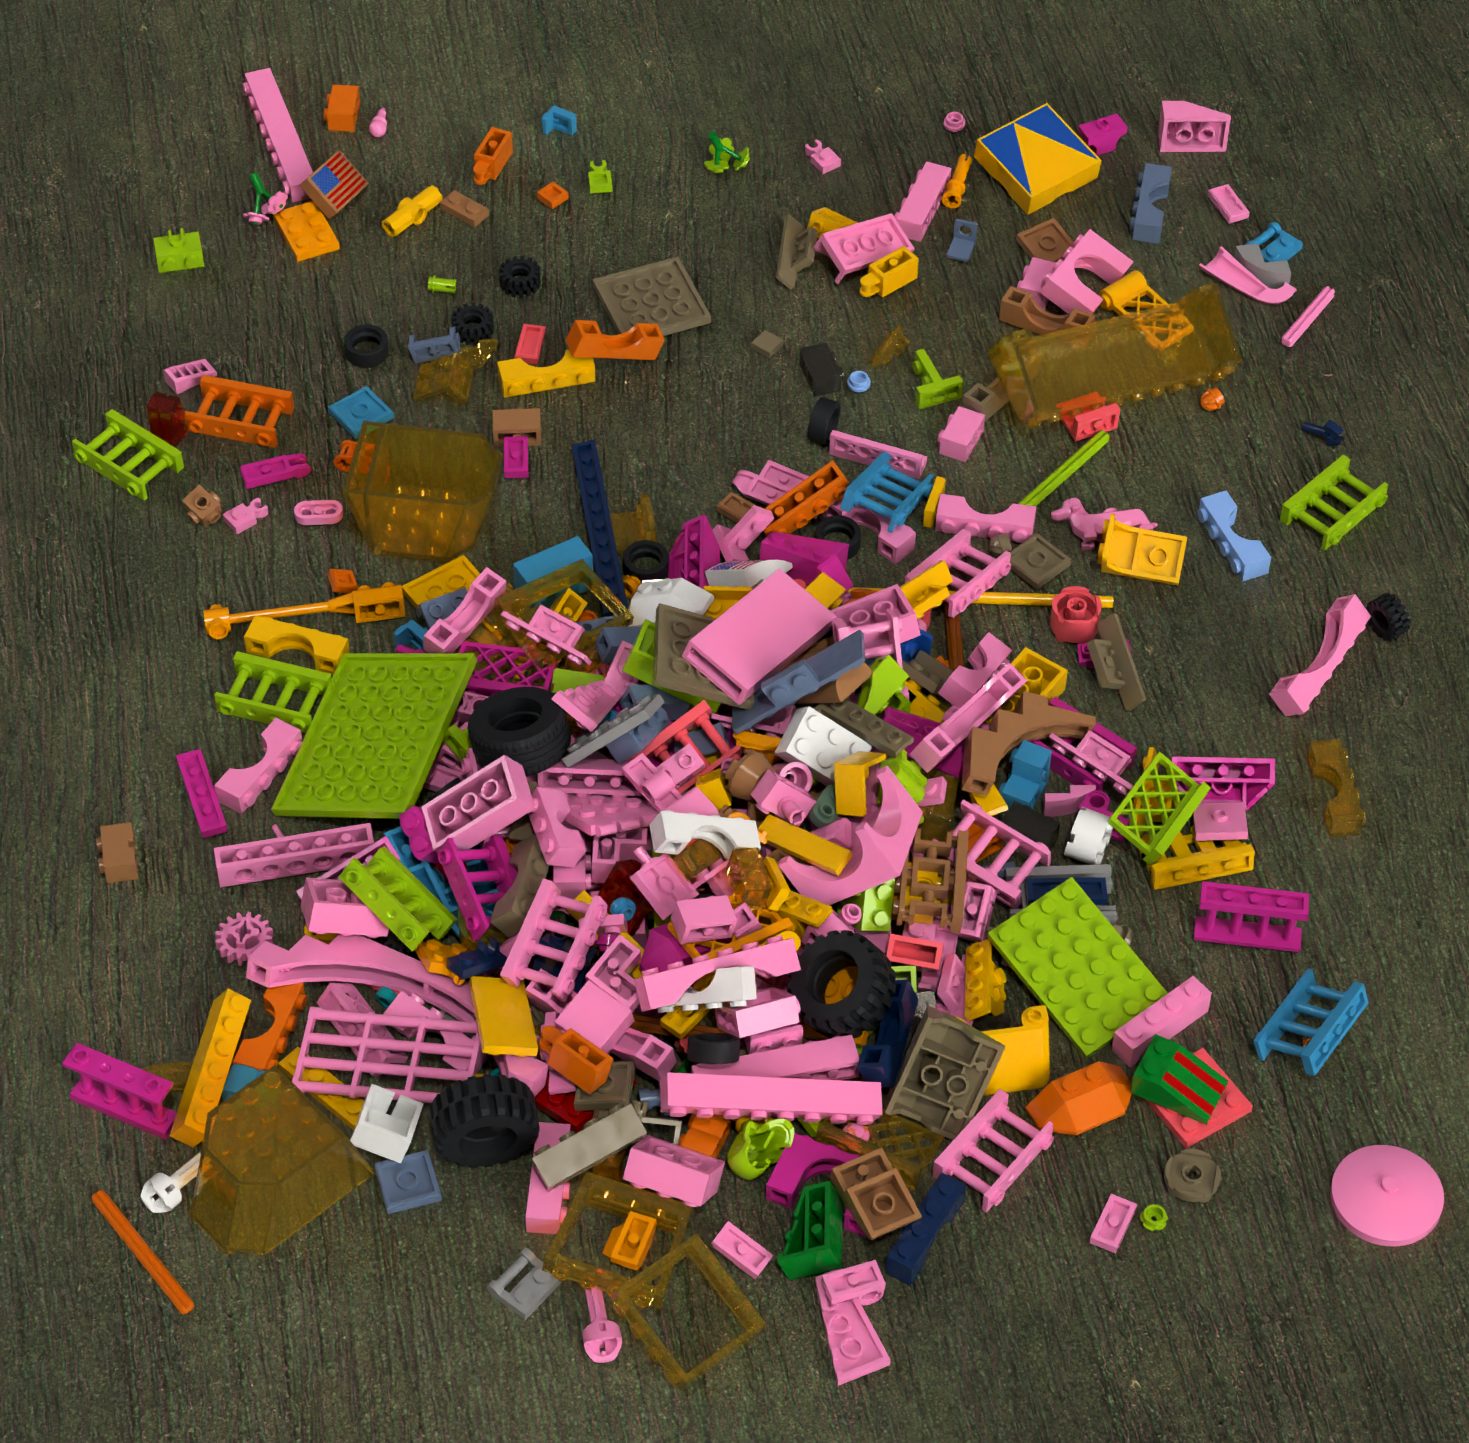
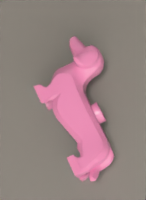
(1090, 526)

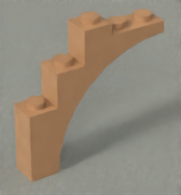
(1031, 721)

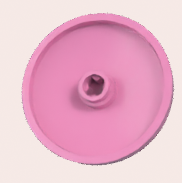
(1387, 1195)

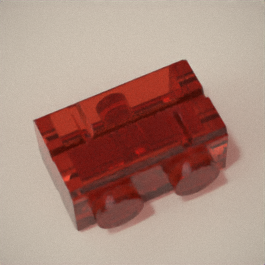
(167, 418)

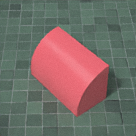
(915, 951)

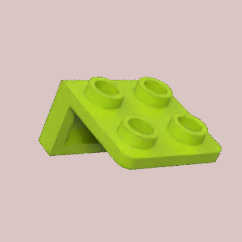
(875, 907)

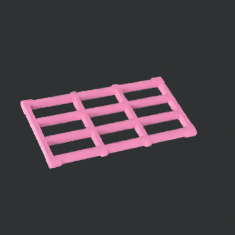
(366, 1042)

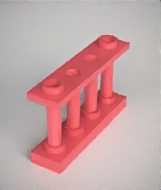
(679, 731)

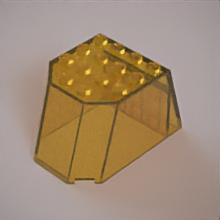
(421, 489)
(270, 1166)

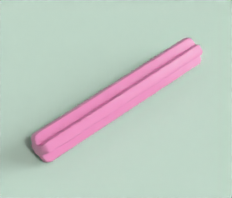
(1308, 316)

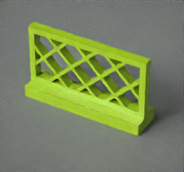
(1178, 816)

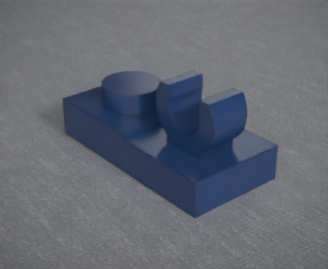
(477, 961)

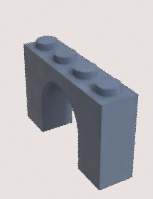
(607, 646)

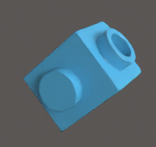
(560, 120)
(410, 633)

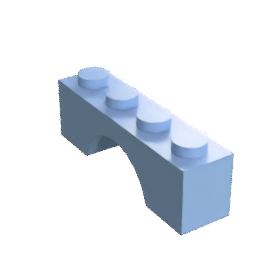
(1245, 556)

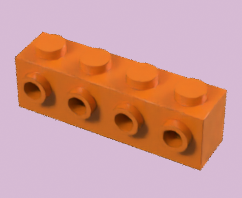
(807, 500)

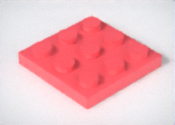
(1229, 1109)

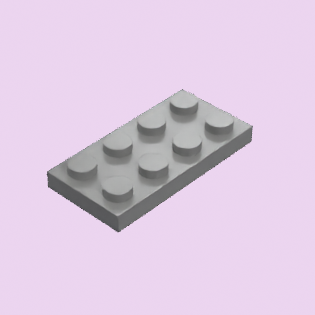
(609, 731)

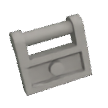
(530, 1290)

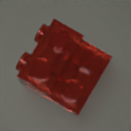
(620, 885)

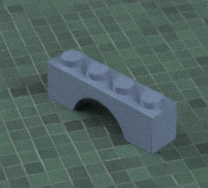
(1149, 219)

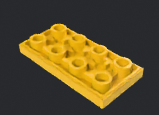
(503, 1017)

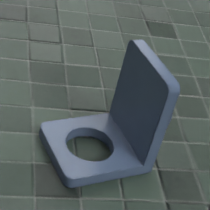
(962, 244)

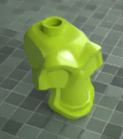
(759, 1146)

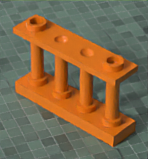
(243, 394)

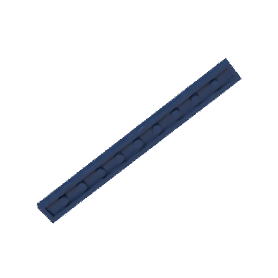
(599, 520)

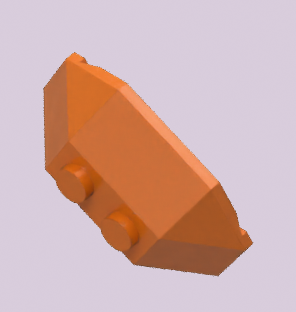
(1082, 1099)

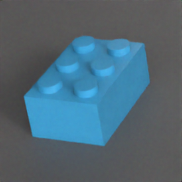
(549, 561)

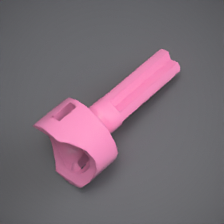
(601, 1331)

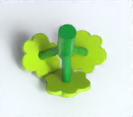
(723, 150)

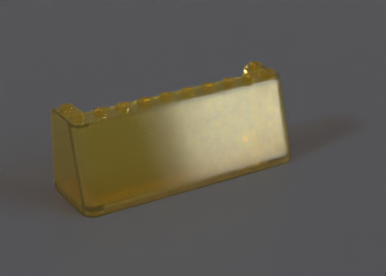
(1117, 358)

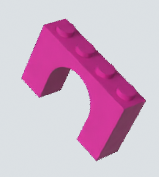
(798, 1165)

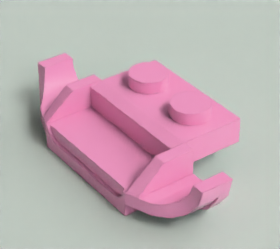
(770, 484)
(931, 977)

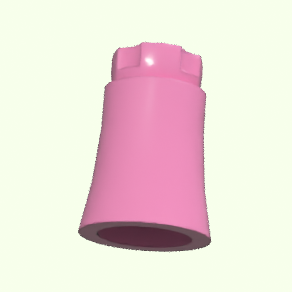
(796, 773)

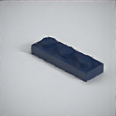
(1093, 886)

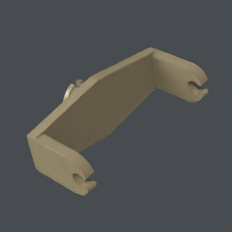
(641, 1109)

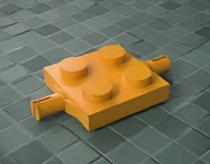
(434, 957)

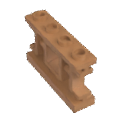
(952, 880)

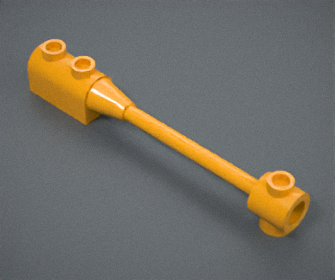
(365, 602)

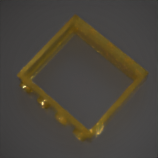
(722, 1284)

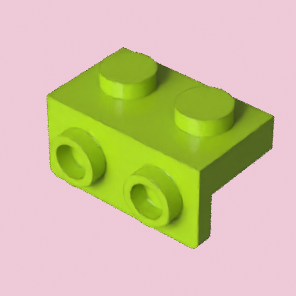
(566, 679)

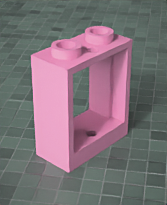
(767, 1012)

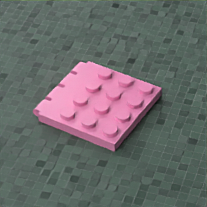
(608, 813)

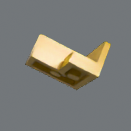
(850, 782)

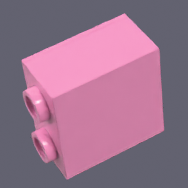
(596, 1017)

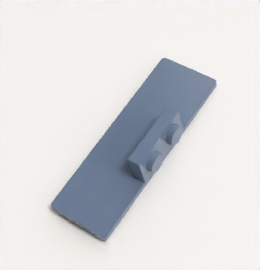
(800, 680)

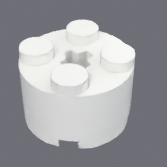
(1089, 837)

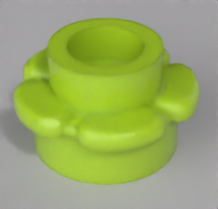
(1157, 1212)

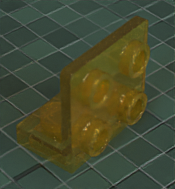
(445, 374)
(635, 525)

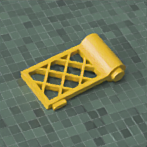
(1126, 292)

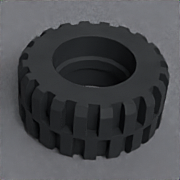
(864, 1003)
(484, 1120)

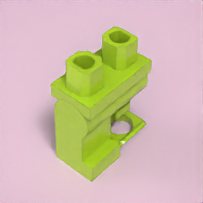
(908, 774)

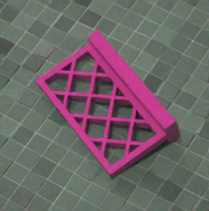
(488, 687)

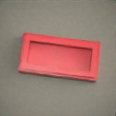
(530, 343)

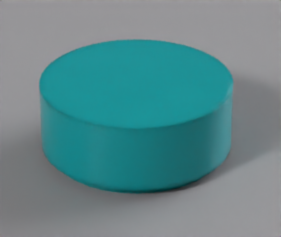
(385, 996)

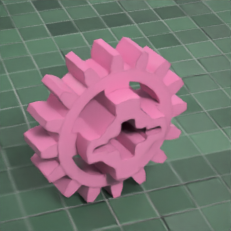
(242, 937)

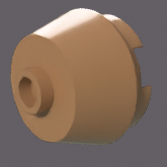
(746, 774)

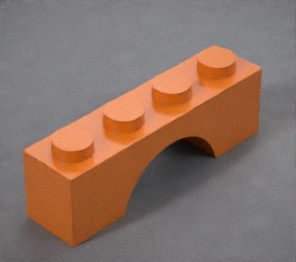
(638, 343)
(284, 1006)

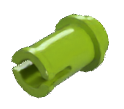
(441, 285)

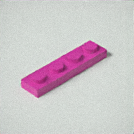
(201, 793)

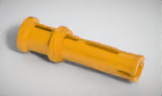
(955, 187)

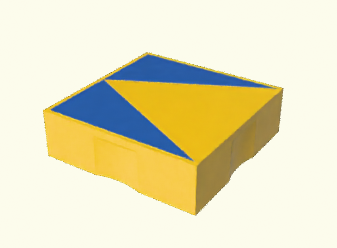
(1037, 158)

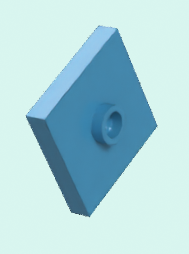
(360, 407)

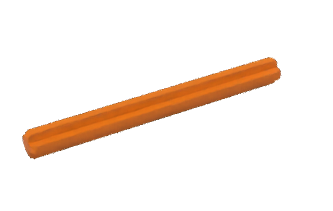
(143, 1252)

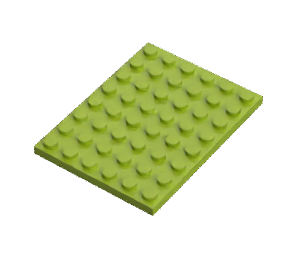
(375, 735)

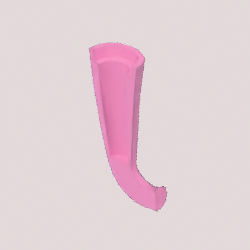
(1232, 273)

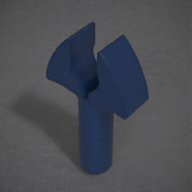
(1330, 431)

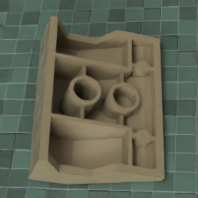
(943, 1073)

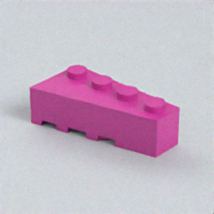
(919, 728)

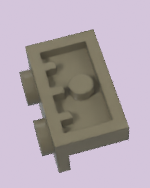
(927, 671)

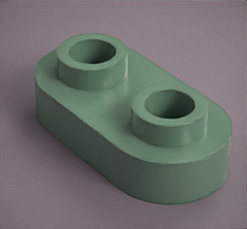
(824, 809)

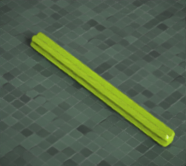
(1066, 469)

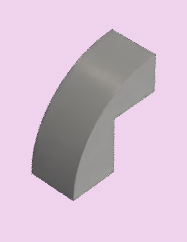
(1269, 273)

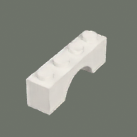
(674, 831)
(728, 985)

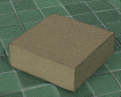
(767, 344)

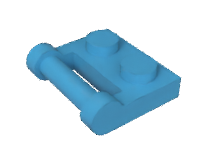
(1281, 248)

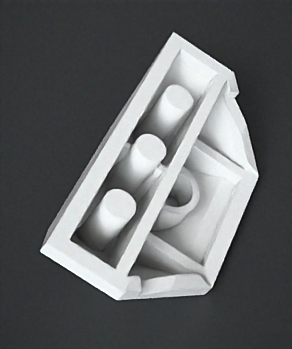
(671, 592)

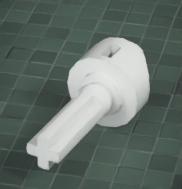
(168, 1187)

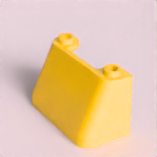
(1026, 1053)

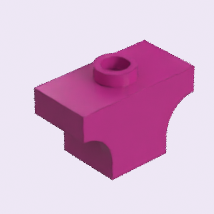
(1103, 133)

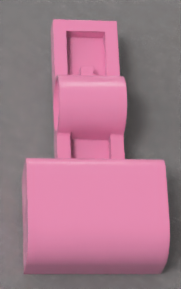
(661, 790)

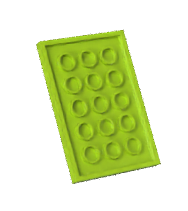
(1076, 966)

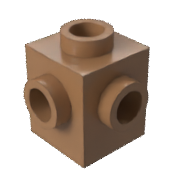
(202, 506)

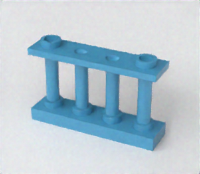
(875, 476)
(1324, 1038)

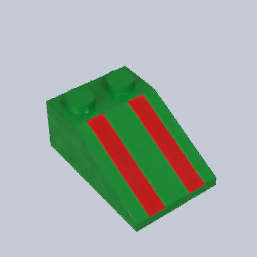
(1178, 1080)

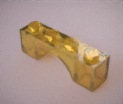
(1330, 763)

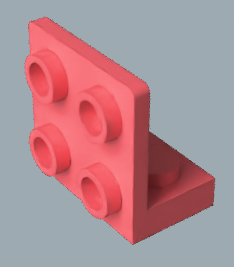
(1091, 422)

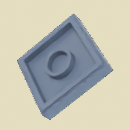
(408, 1182)

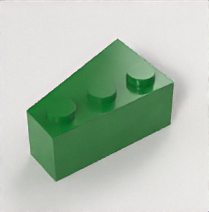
(816, 1235)

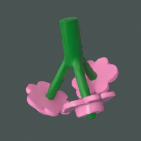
(273, 205)

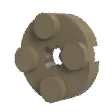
(1192, 1189)

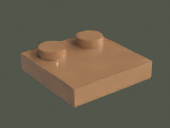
(1045, 241)

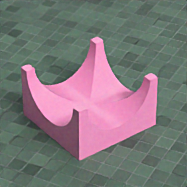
(877, 846)

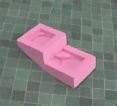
(1065, 803)

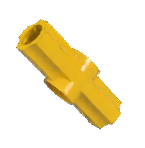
(412, 211)

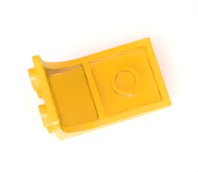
(1141, 552)

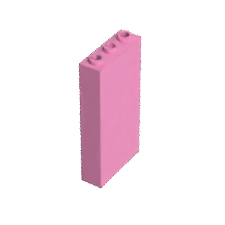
(758, 636)

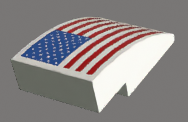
(744, 572)

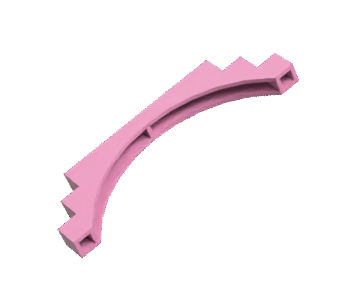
(371, 963)

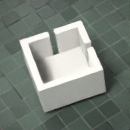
(382, 1132)

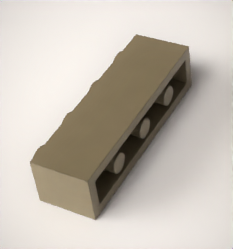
(588, 1147)

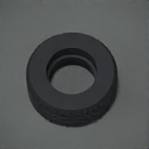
(522, 726)

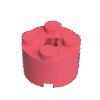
(1075, 615)

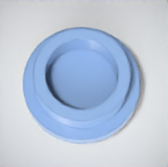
(858, 381)

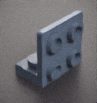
(441, 607)

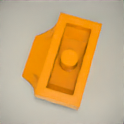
(759, 743)
(631, 1241)

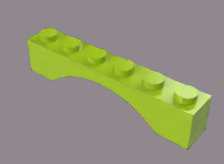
(875, 692)

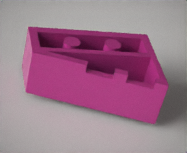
(802, 552)

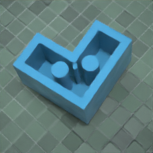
(1027, 775)

